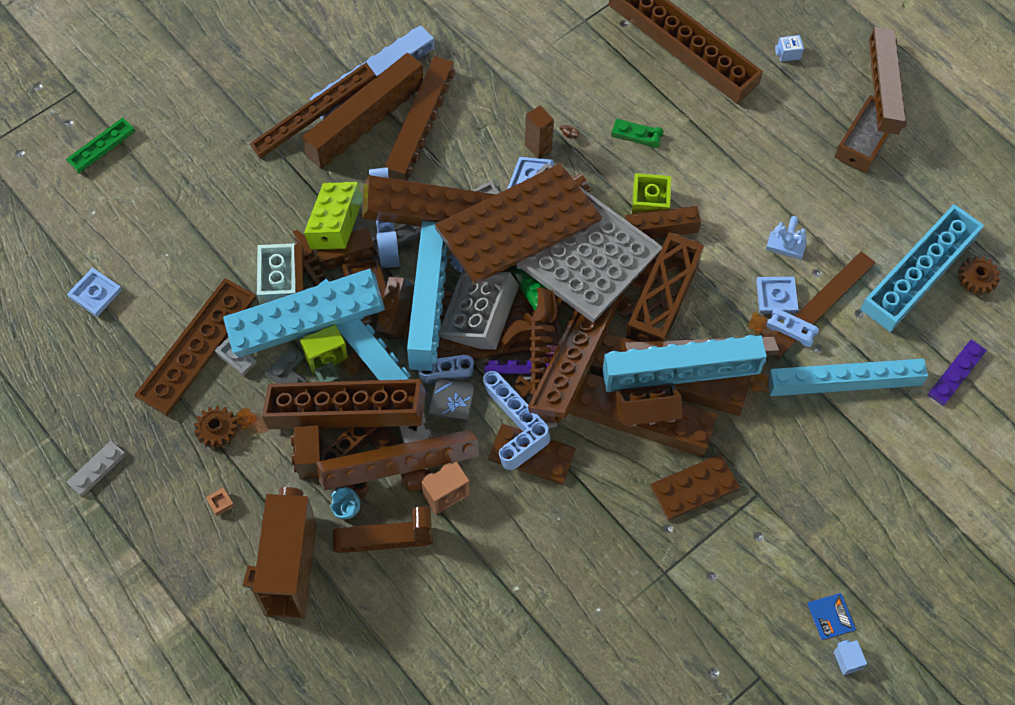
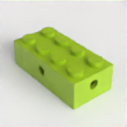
(333, 215)

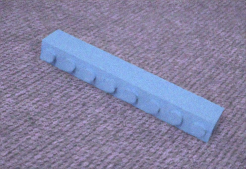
(416, 42)

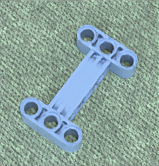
(386, 235)

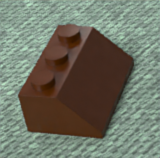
(649, 404)

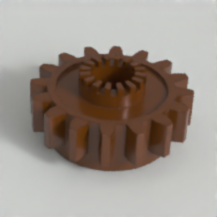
(978, 275)
(213, 418)

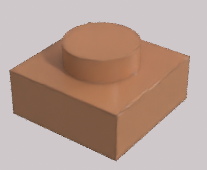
(219, 501)

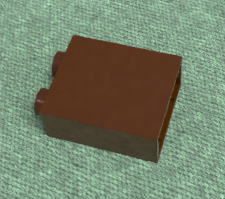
(285, 554)

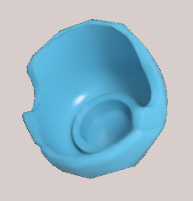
(345, 503)

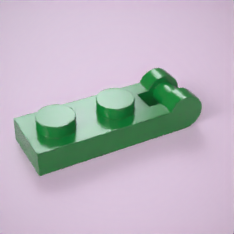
(637, 133)

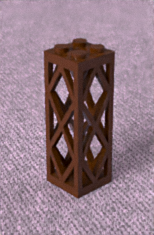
(683, 253)

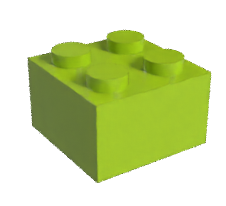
(650, 193)
(324, 348)

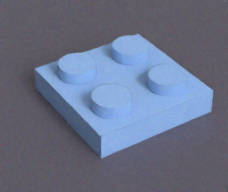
(94, 292)
(776, 294)

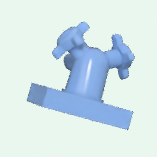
(787, 241)

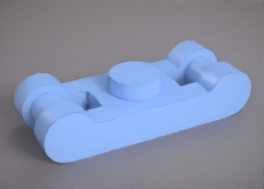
(792, 327)

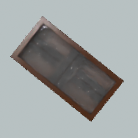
(862, 139)

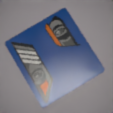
(831, 616)

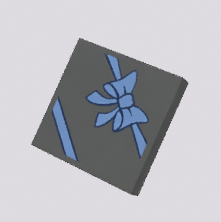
(451, 400)

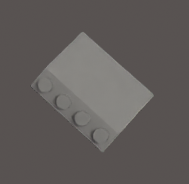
(479, 310)

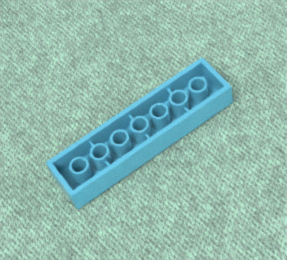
(921, 267)
(427, 299)
(304, 313)
(684, 363)

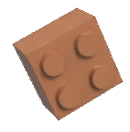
(445, 487)

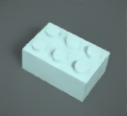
(275, 272)

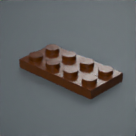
(548, 463)
(694, 487)

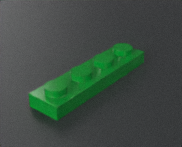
(100, 145)
(527, 284)

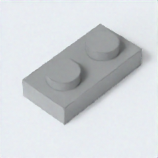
(240, 364)

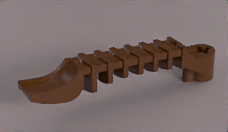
(313, 267)
(545, 313)
(521, 329)

